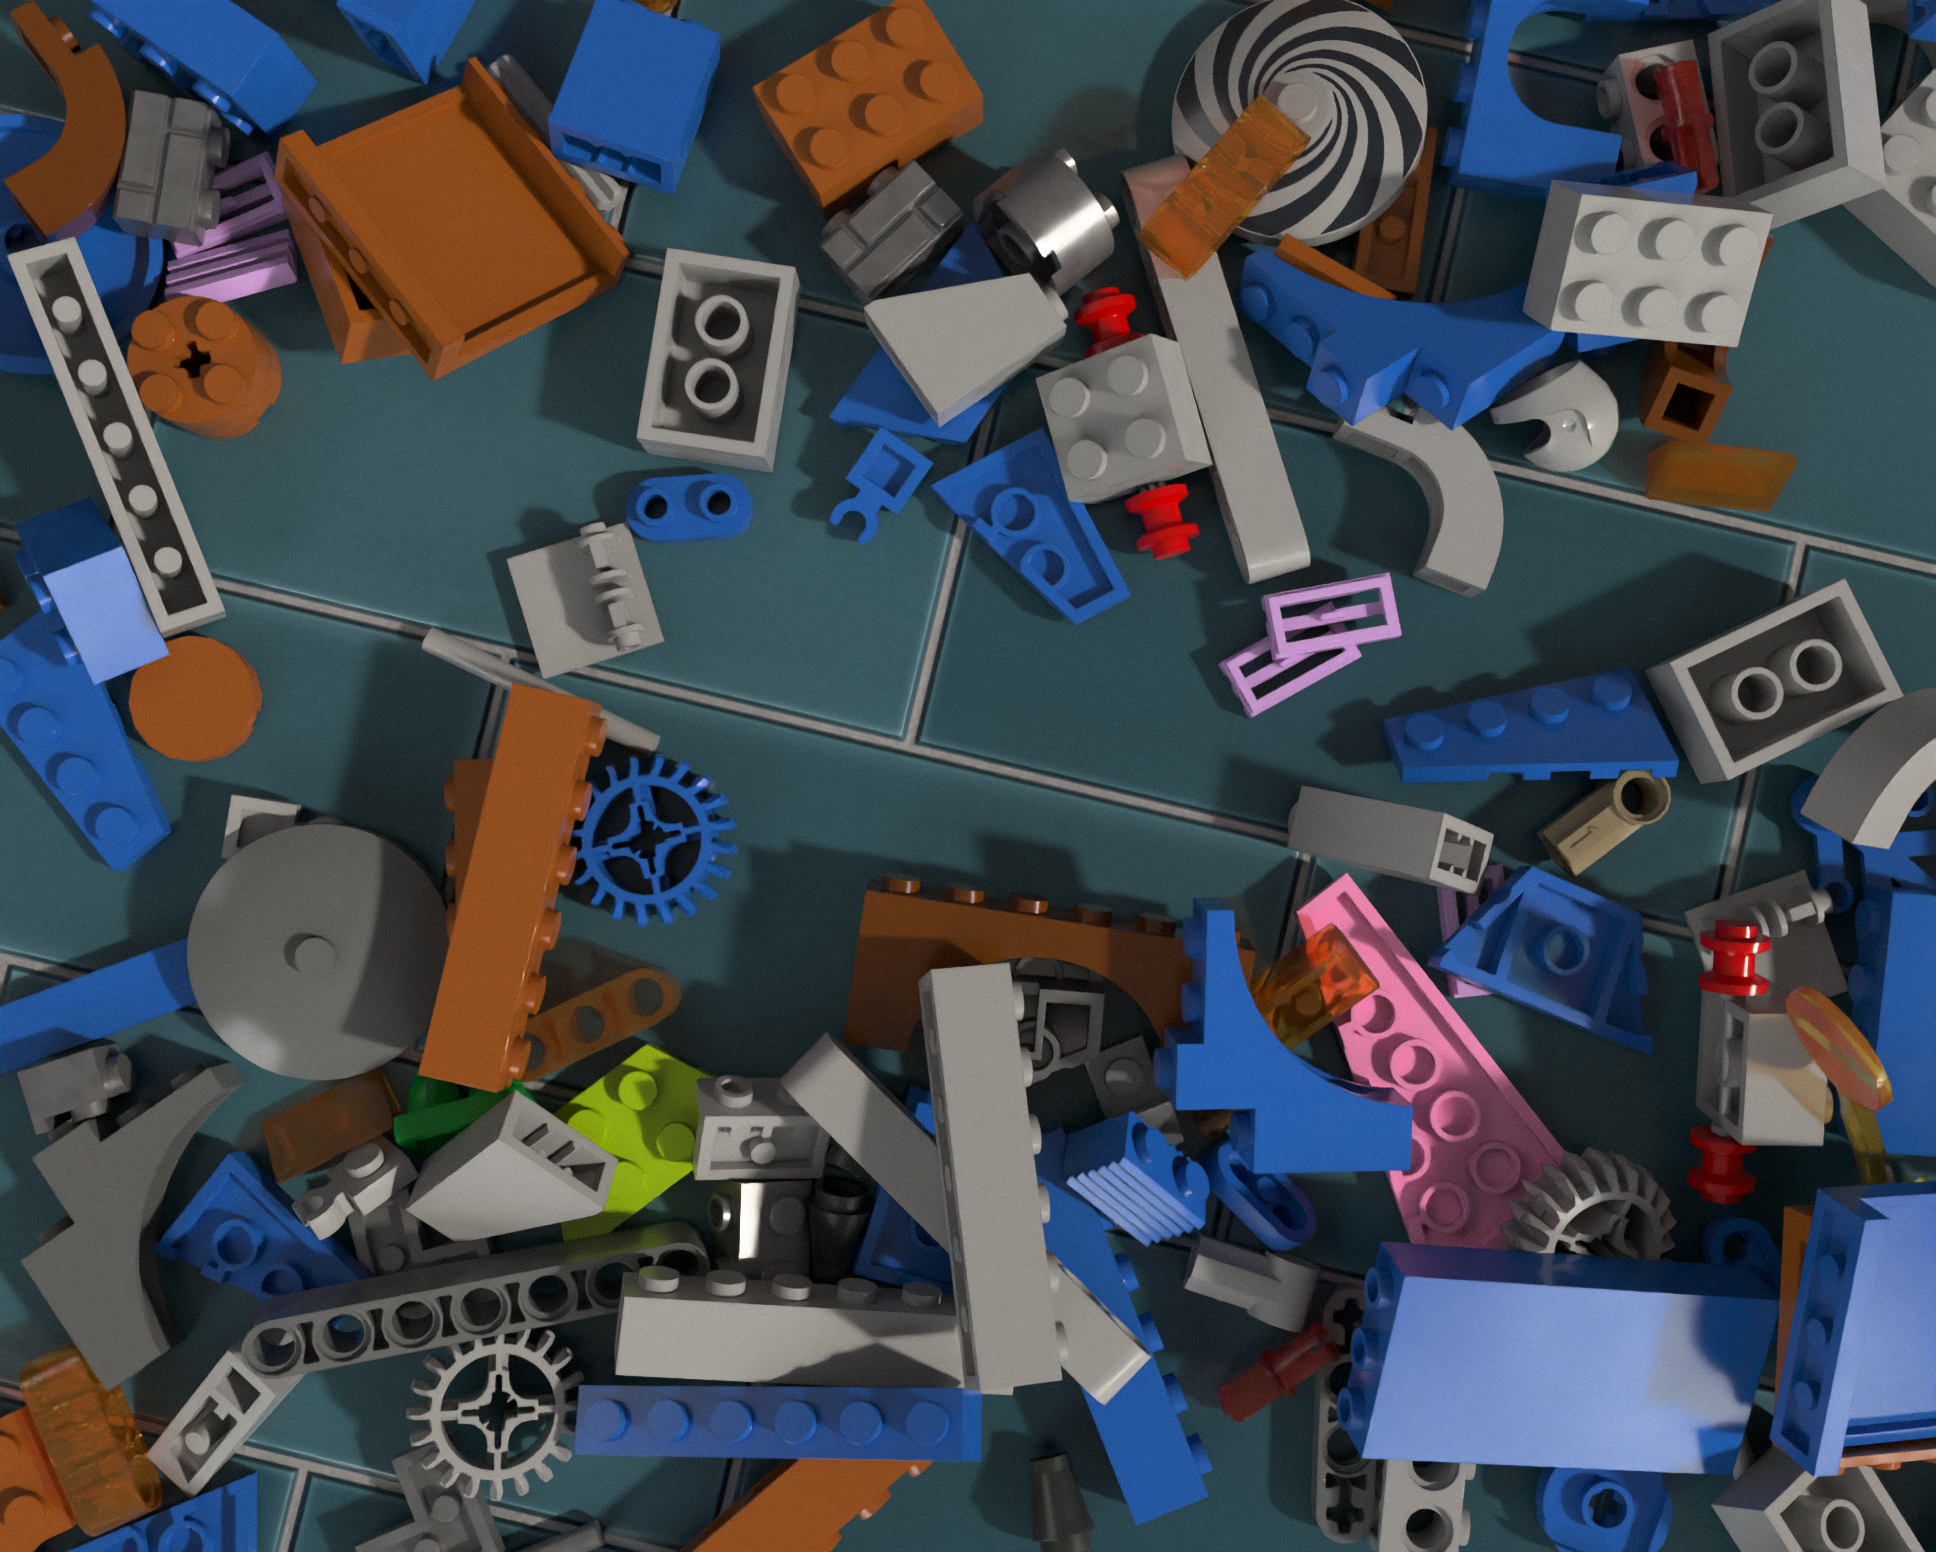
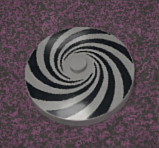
(1341, 81)

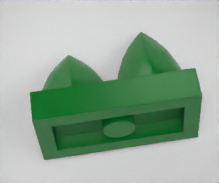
(439, 1113)

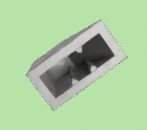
(967, 338)
(1390, 839)
(511, 1175)

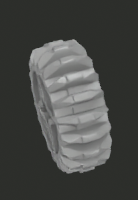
(1591, 1209)
(465, 1410)

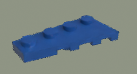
(1568, 725)
(78, 744)

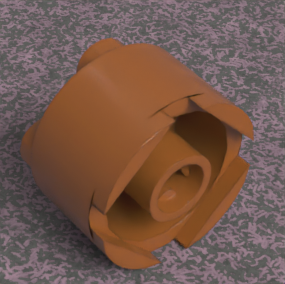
(203, 367)

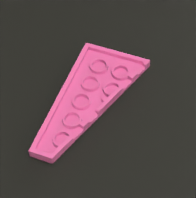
(1468, 1120)

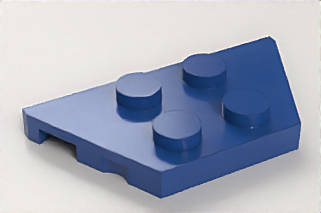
(882, 394)
(1556, 954)

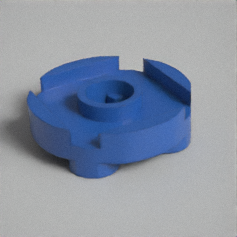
(1636, 1526)

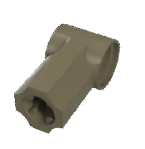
(1602, 821)

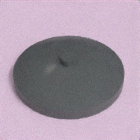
(319, 950)

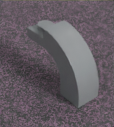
(1458, 487)
(1878, 773)

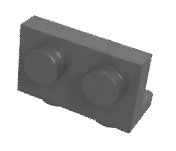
(760, 1227)

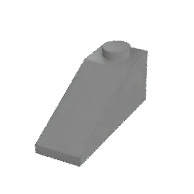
(219, 1418)

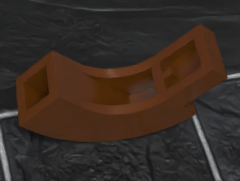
(80, 173)
(1685, 386)

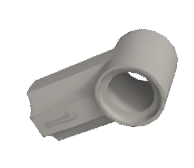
(1267, 1284)

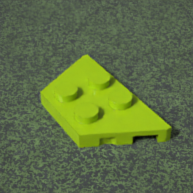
(645, 1119)

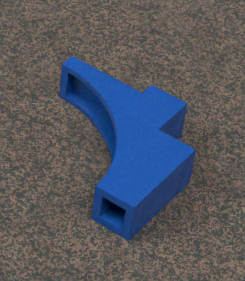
(1375, 349)
(1230, 1059)

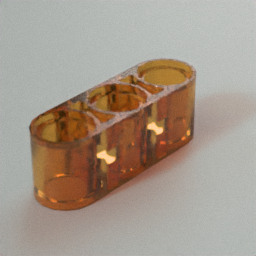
(1224, 187)
(620, 1013)
(90, 1441)

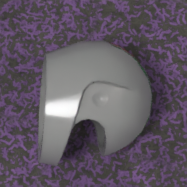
(1577, 415)

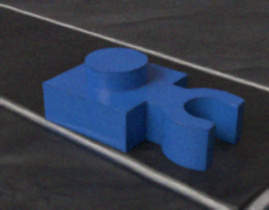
(886, 476)

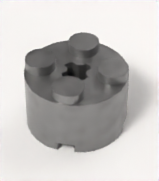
(1047, 220)

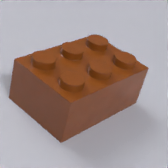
(869, 102)

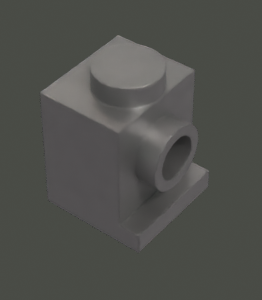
(76, 1086)

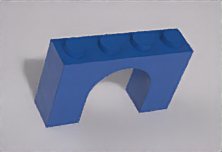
(1497, 138)

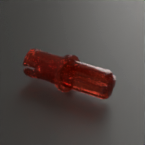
(1687, 122)
(1277, 1374)

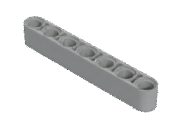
(1236, 426)
(906, 1164)

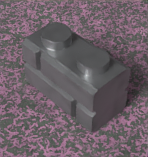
(170, 169)
(891, 233)

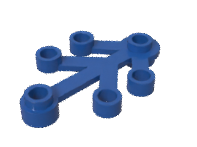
(1877, 864)

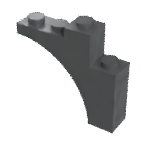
(114, 1186)

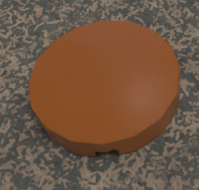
(196, 700)

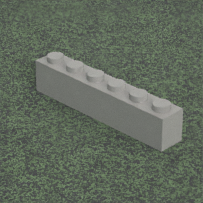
(117, 435)
(990, 1178)
(787, 1331)

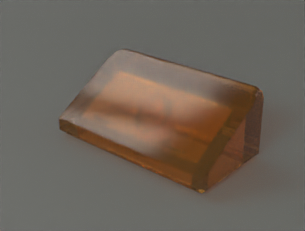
(1717, 475)
(1312, 986)
(330, 1124)

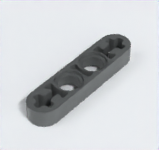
(1326, 1490)

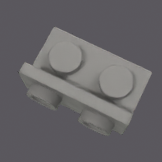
(755, 1132)

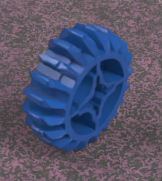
(642, 810)

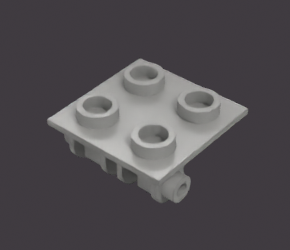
(585, 599)
(1794, 921)

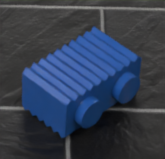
(1136, 1178)

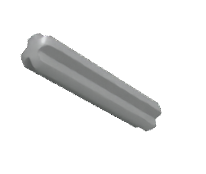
(536, 109)

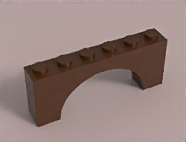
(922, 929)

